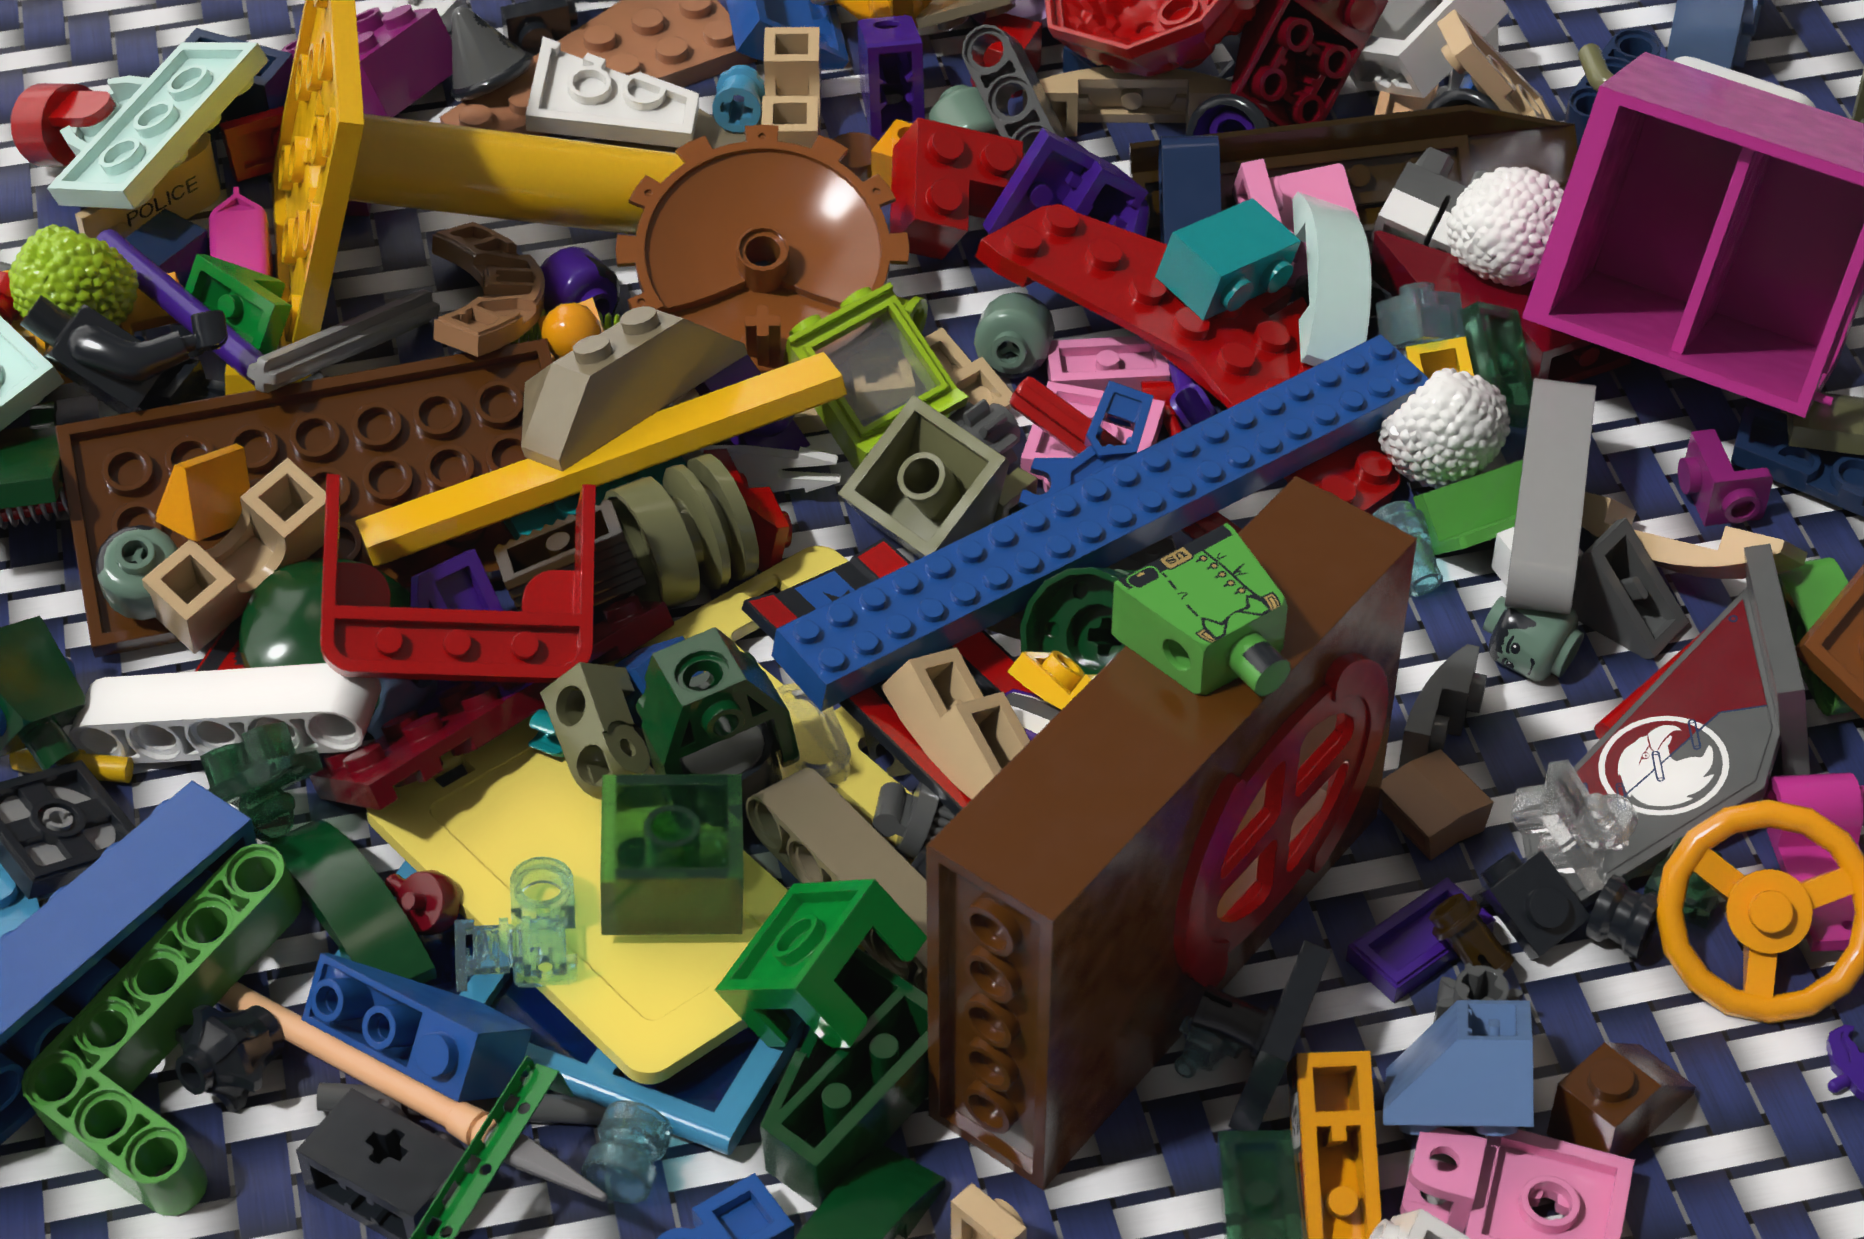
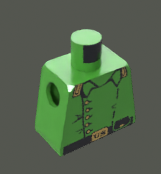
(1205, 615)

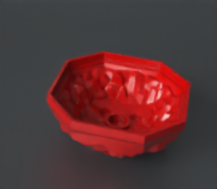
(1146, 34)

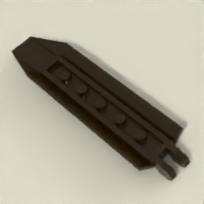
(1378, 149)

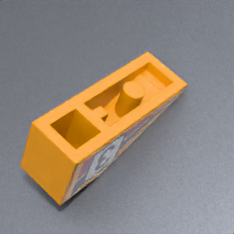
(1334, 1143)

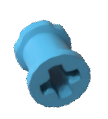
(733, 114)

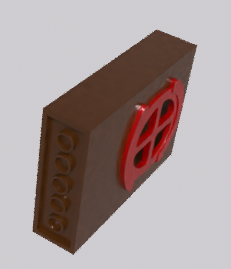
(1155, 846)

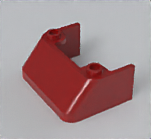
(532, 645)

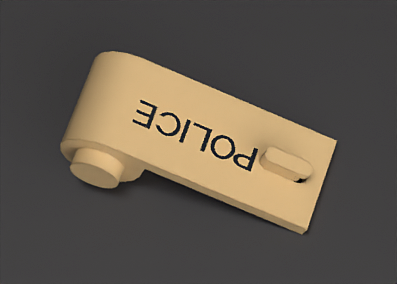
(182, 191)

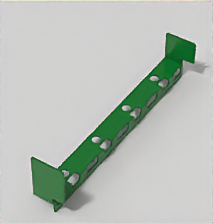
(494, 1150)

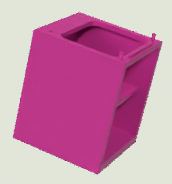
(1710, 233)

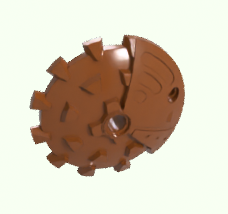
(754, 206)

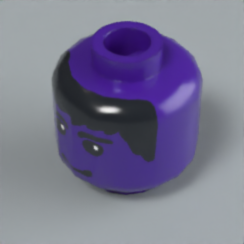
(576, 276)

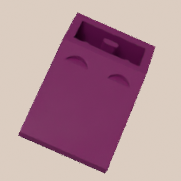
(399, 56)

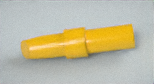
(103, 767)

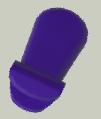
(1189, 399)

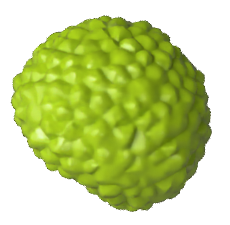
(71, 273)

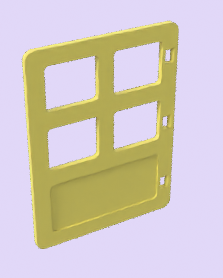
(635, 996)

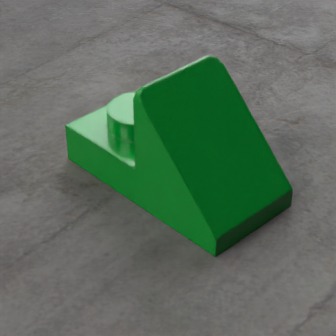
(245, 296)

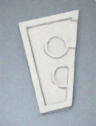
(600, 103)

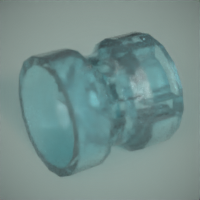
(629, 1145)

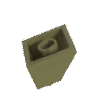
(927, 481)

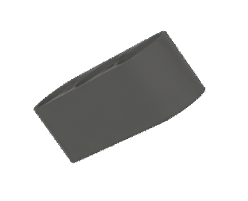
(1005, 78)

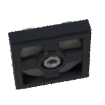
(56, 826)

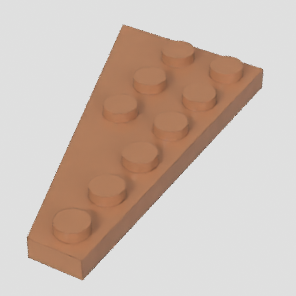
(659, 38)

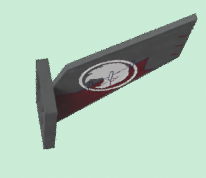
(1704, 728)

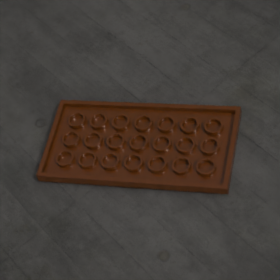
(382, 429)

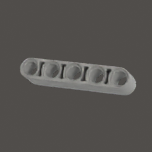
(1551, 497)

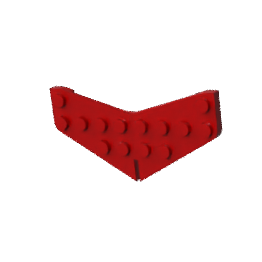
(1225, 354)

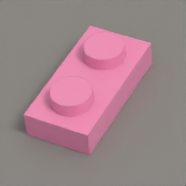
(1098, 360)

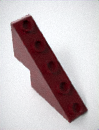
(1549, 351)

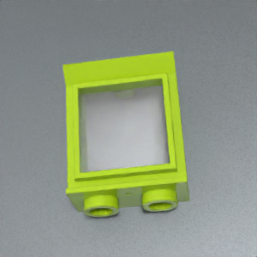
(881, 366)

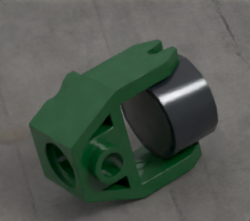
(716, 720)

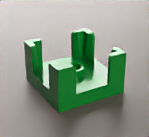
(802, 952)

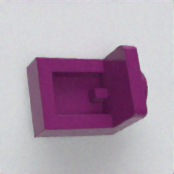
(1715, 487)

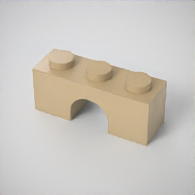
(793, 83)
(207, 590)

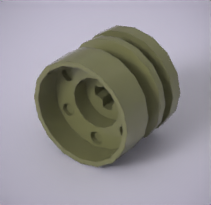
(688, 530)

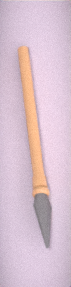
(458, 1118)

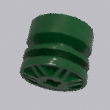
(1074, 617)

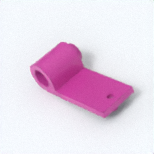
(1840, 801)

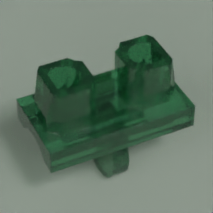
(256, 773)

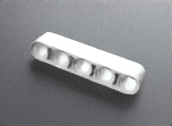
(195, 712)

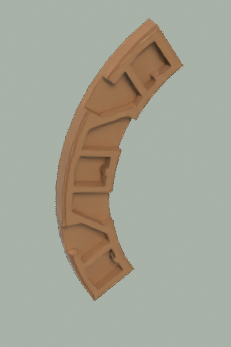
(510, 285)

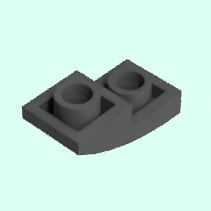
(1443, 704)

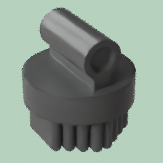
(911, 817)

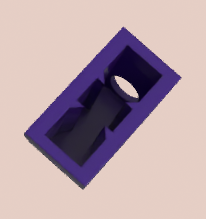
(890, 62)

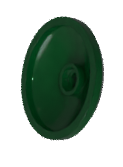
(285, 616)

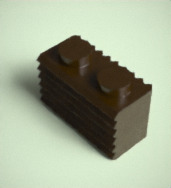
(553, 548)

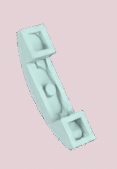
(1336, 279)

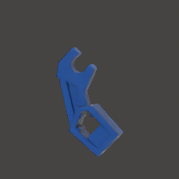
(1117, 406)

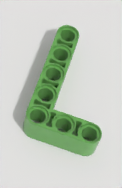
(148, 1021)

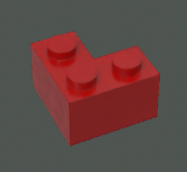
(943, 178)

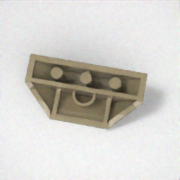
(617, 383)

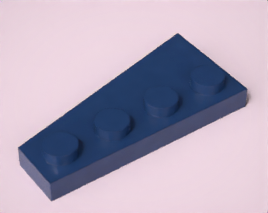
(1820, 473)

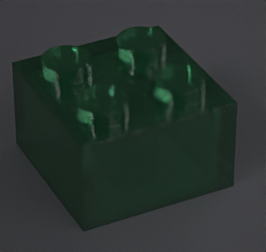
(671, 854)

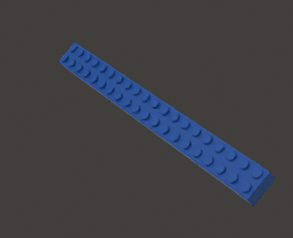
(1092, 523)

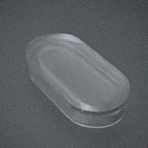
(818, 737)

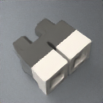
(1419, 199)

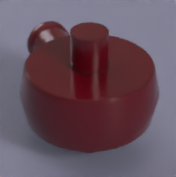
(427, 899)

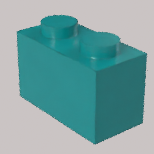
(1228, 259)

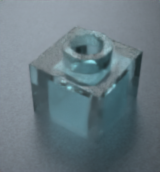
(1420, 316)

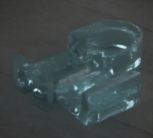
(533, 936)

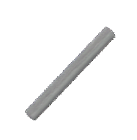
(342, 341)

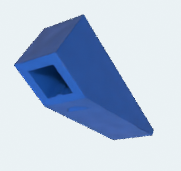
(417, 1028)

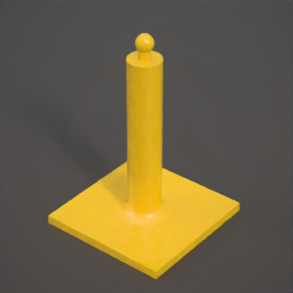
(340, 155)

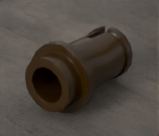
(1467, 934)

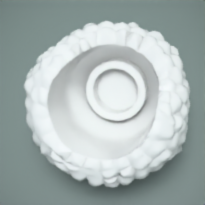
(1504, 224)
(1446, 429)

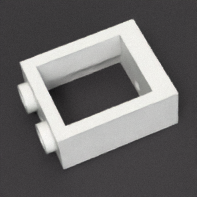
(1407, 43)

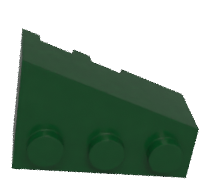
(849, 1101)

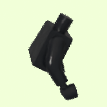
(111, 360)

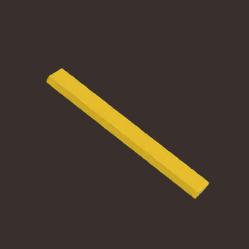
(649, 443)

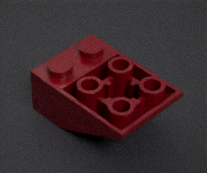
(1301, 54)

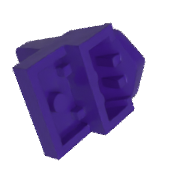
(1069, 175)

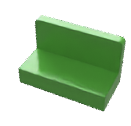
(1471, 508)

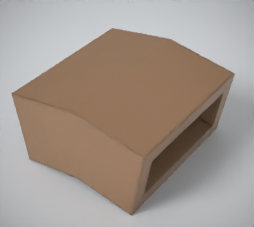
(1434, 803)

